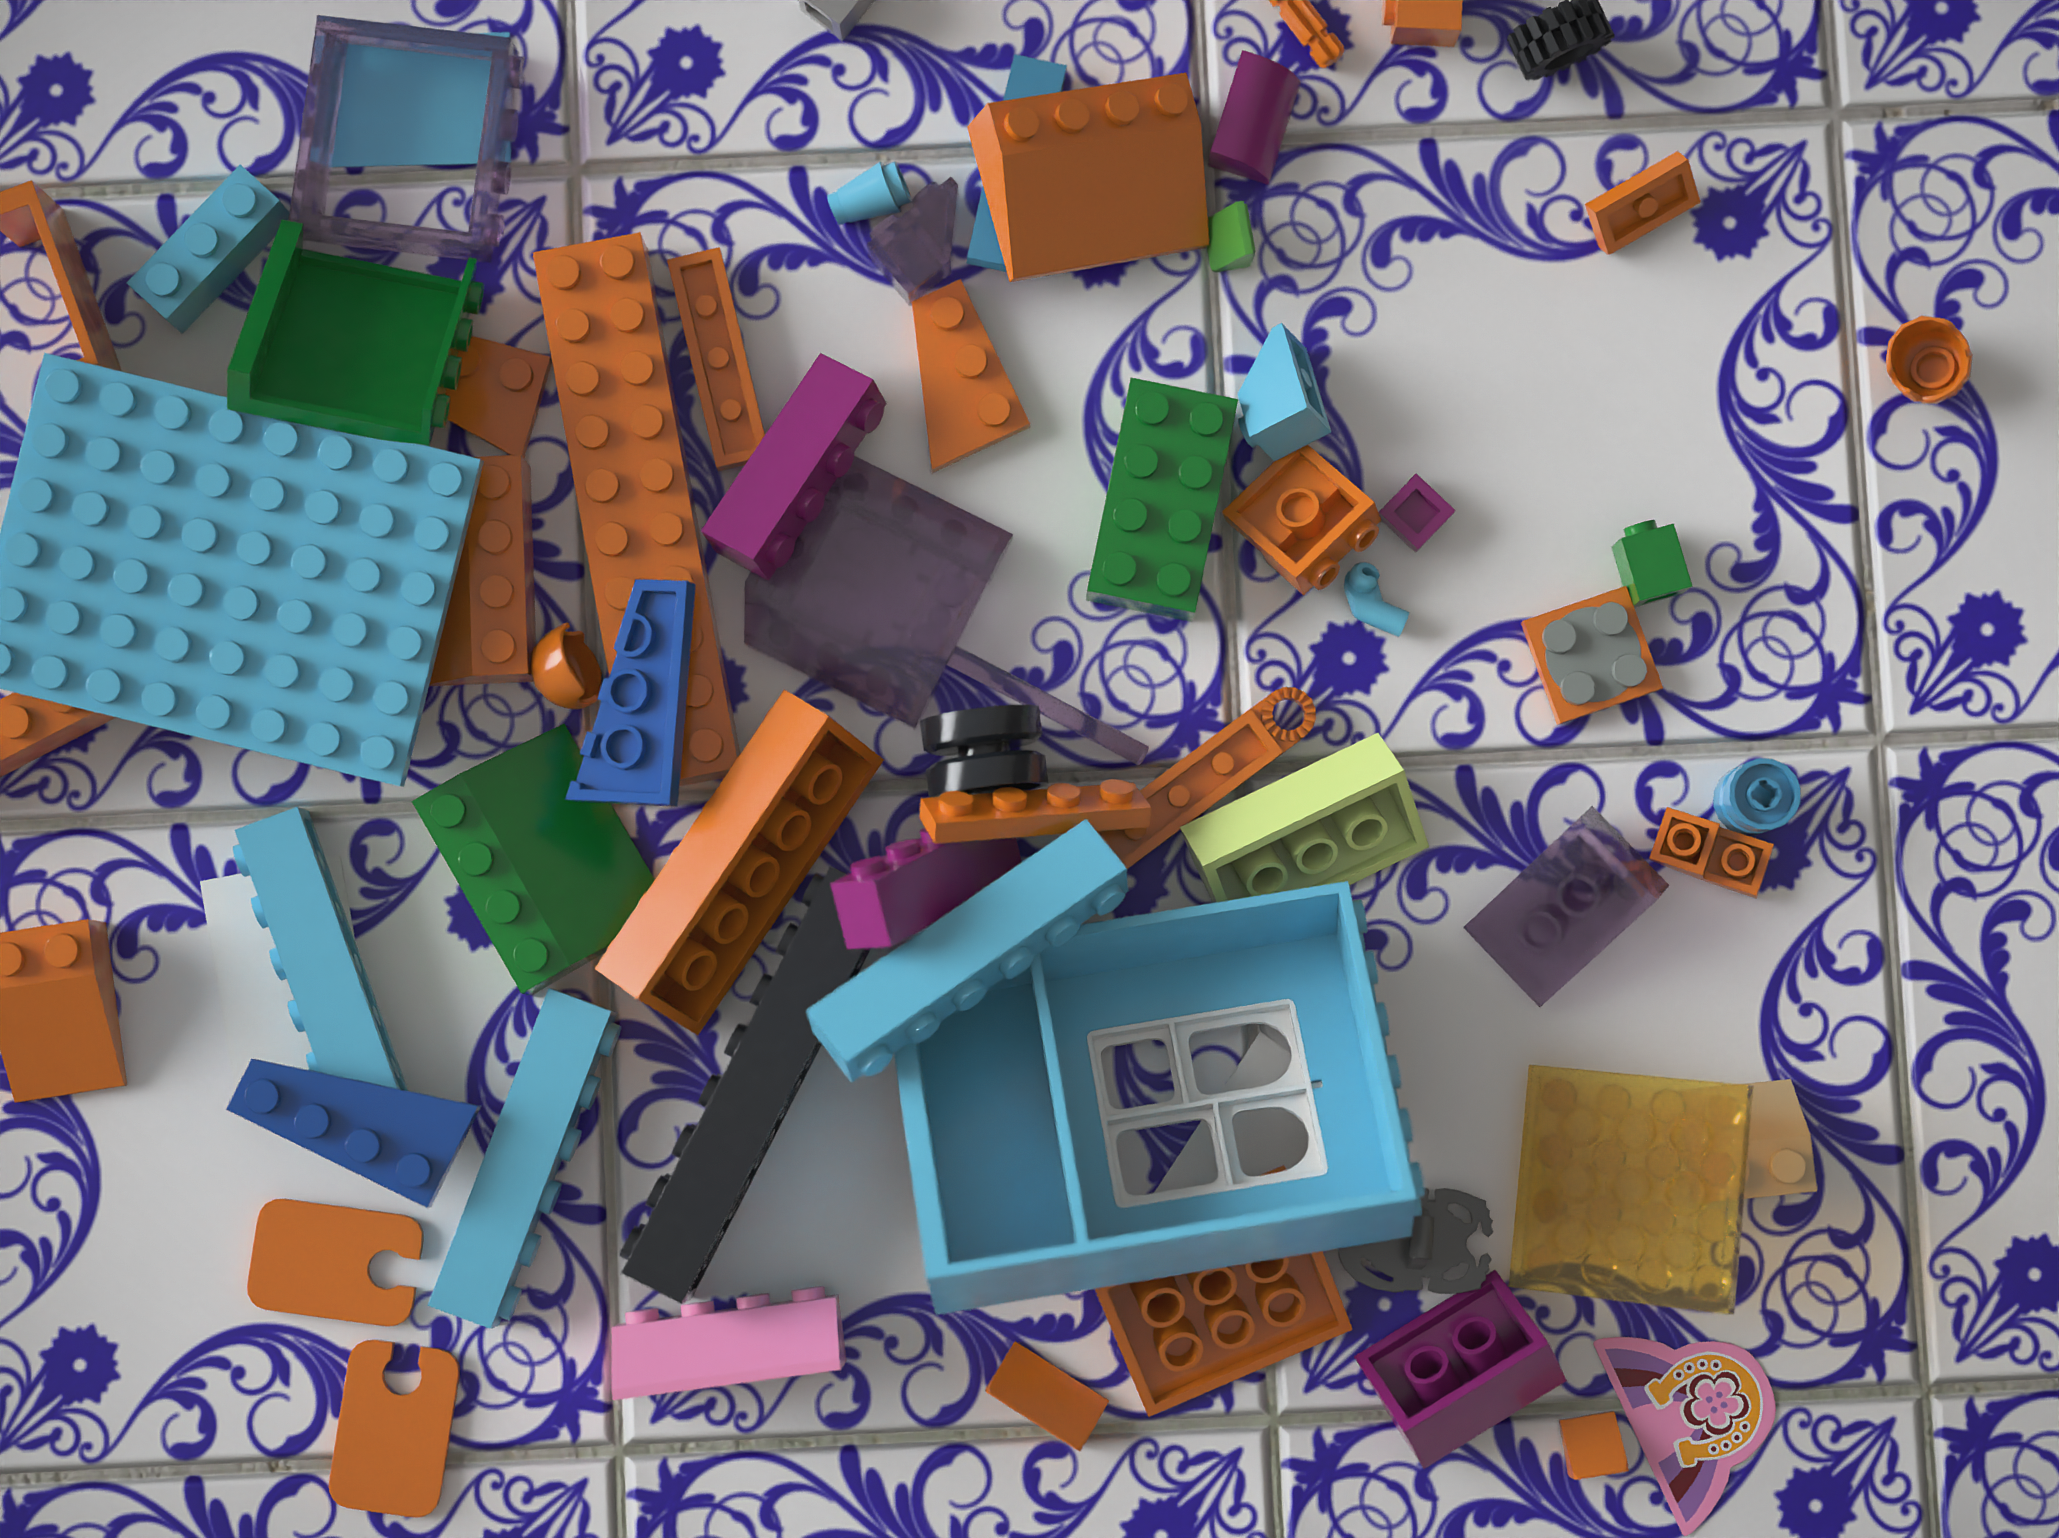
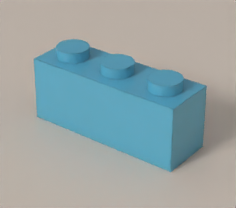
(210, 249)

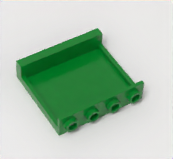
(352, 343)

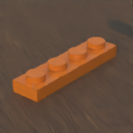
(717, 356)
(1037, 812)

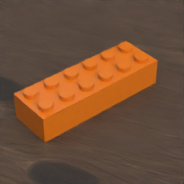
(740, 863)

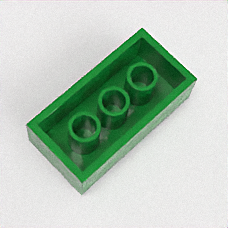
(1161, 499)

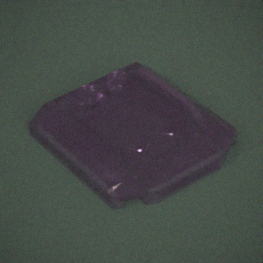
(876, 591)

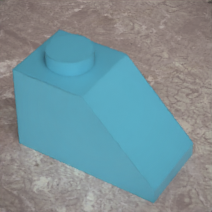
(1281, 398)

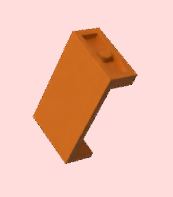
(32, 216)

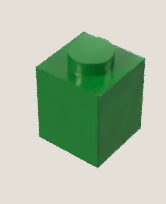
(1651, 563)

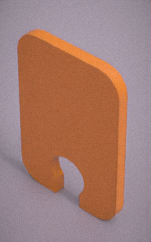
(319, 1259)
(390, 1443)

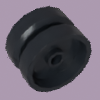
(984, 744)

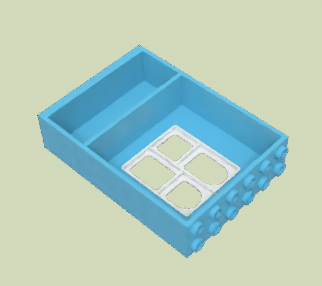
(1019, 1129)

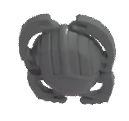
(1433, 1248)

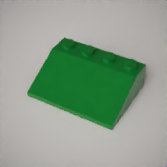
(537, 869)

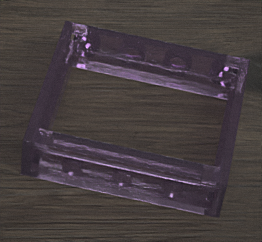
(320, 127)

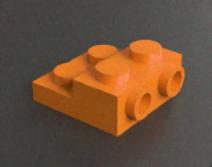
(1304, 518)

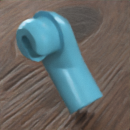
(1367, 602)

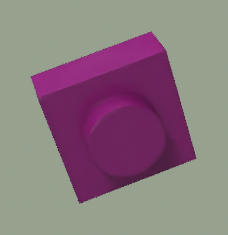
(1416, 512)

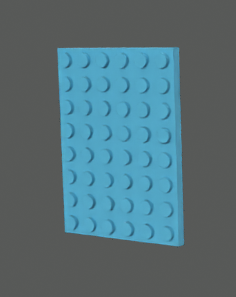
(227, 570)

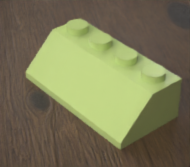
(1310, 827)

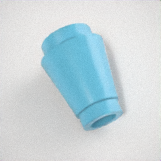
(870, 194)

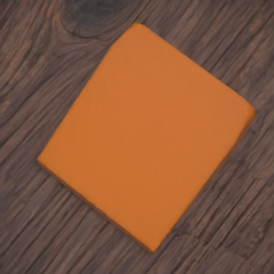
(1593, 1445)

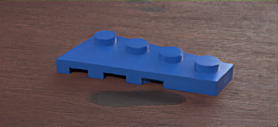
(642, 710)
(368, 1128)

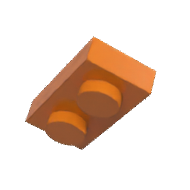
(1643, 203)

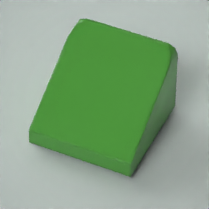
(1230, 238)

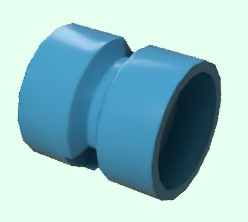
(1757, 797)

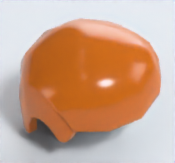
(1929, 360)
(565, 669)

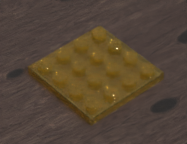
(1631, 1188)

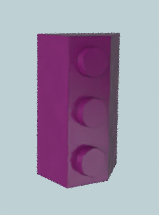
(1460, 1369)

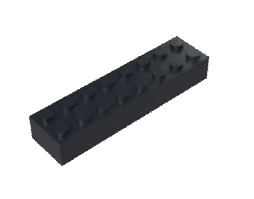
(743, 1104)

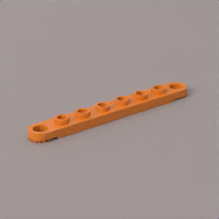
(1211, 773)

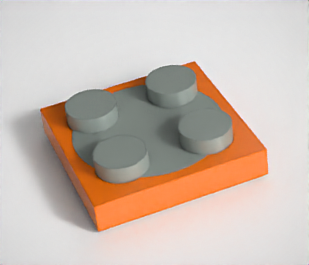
(1591, 655)

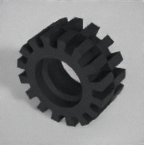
(1560, 37)

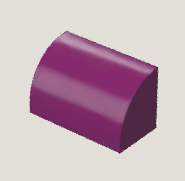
(1254, 118)

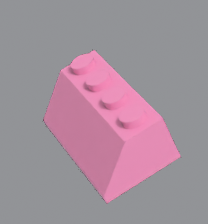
(727, 1345)

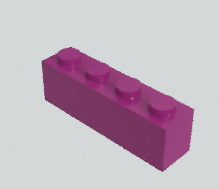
(795, 467)
(915, 886)

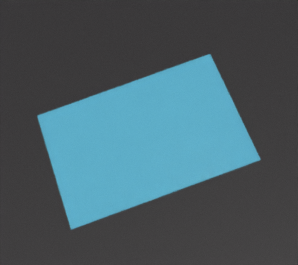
(410, 108)

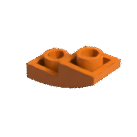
(1711, 852)

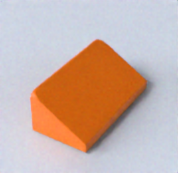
(1047, 1396)

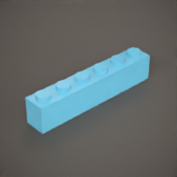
(315, 949)
(969, 951)
(524, 1159)

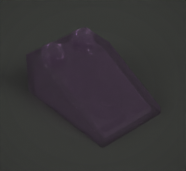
(1566, 906)

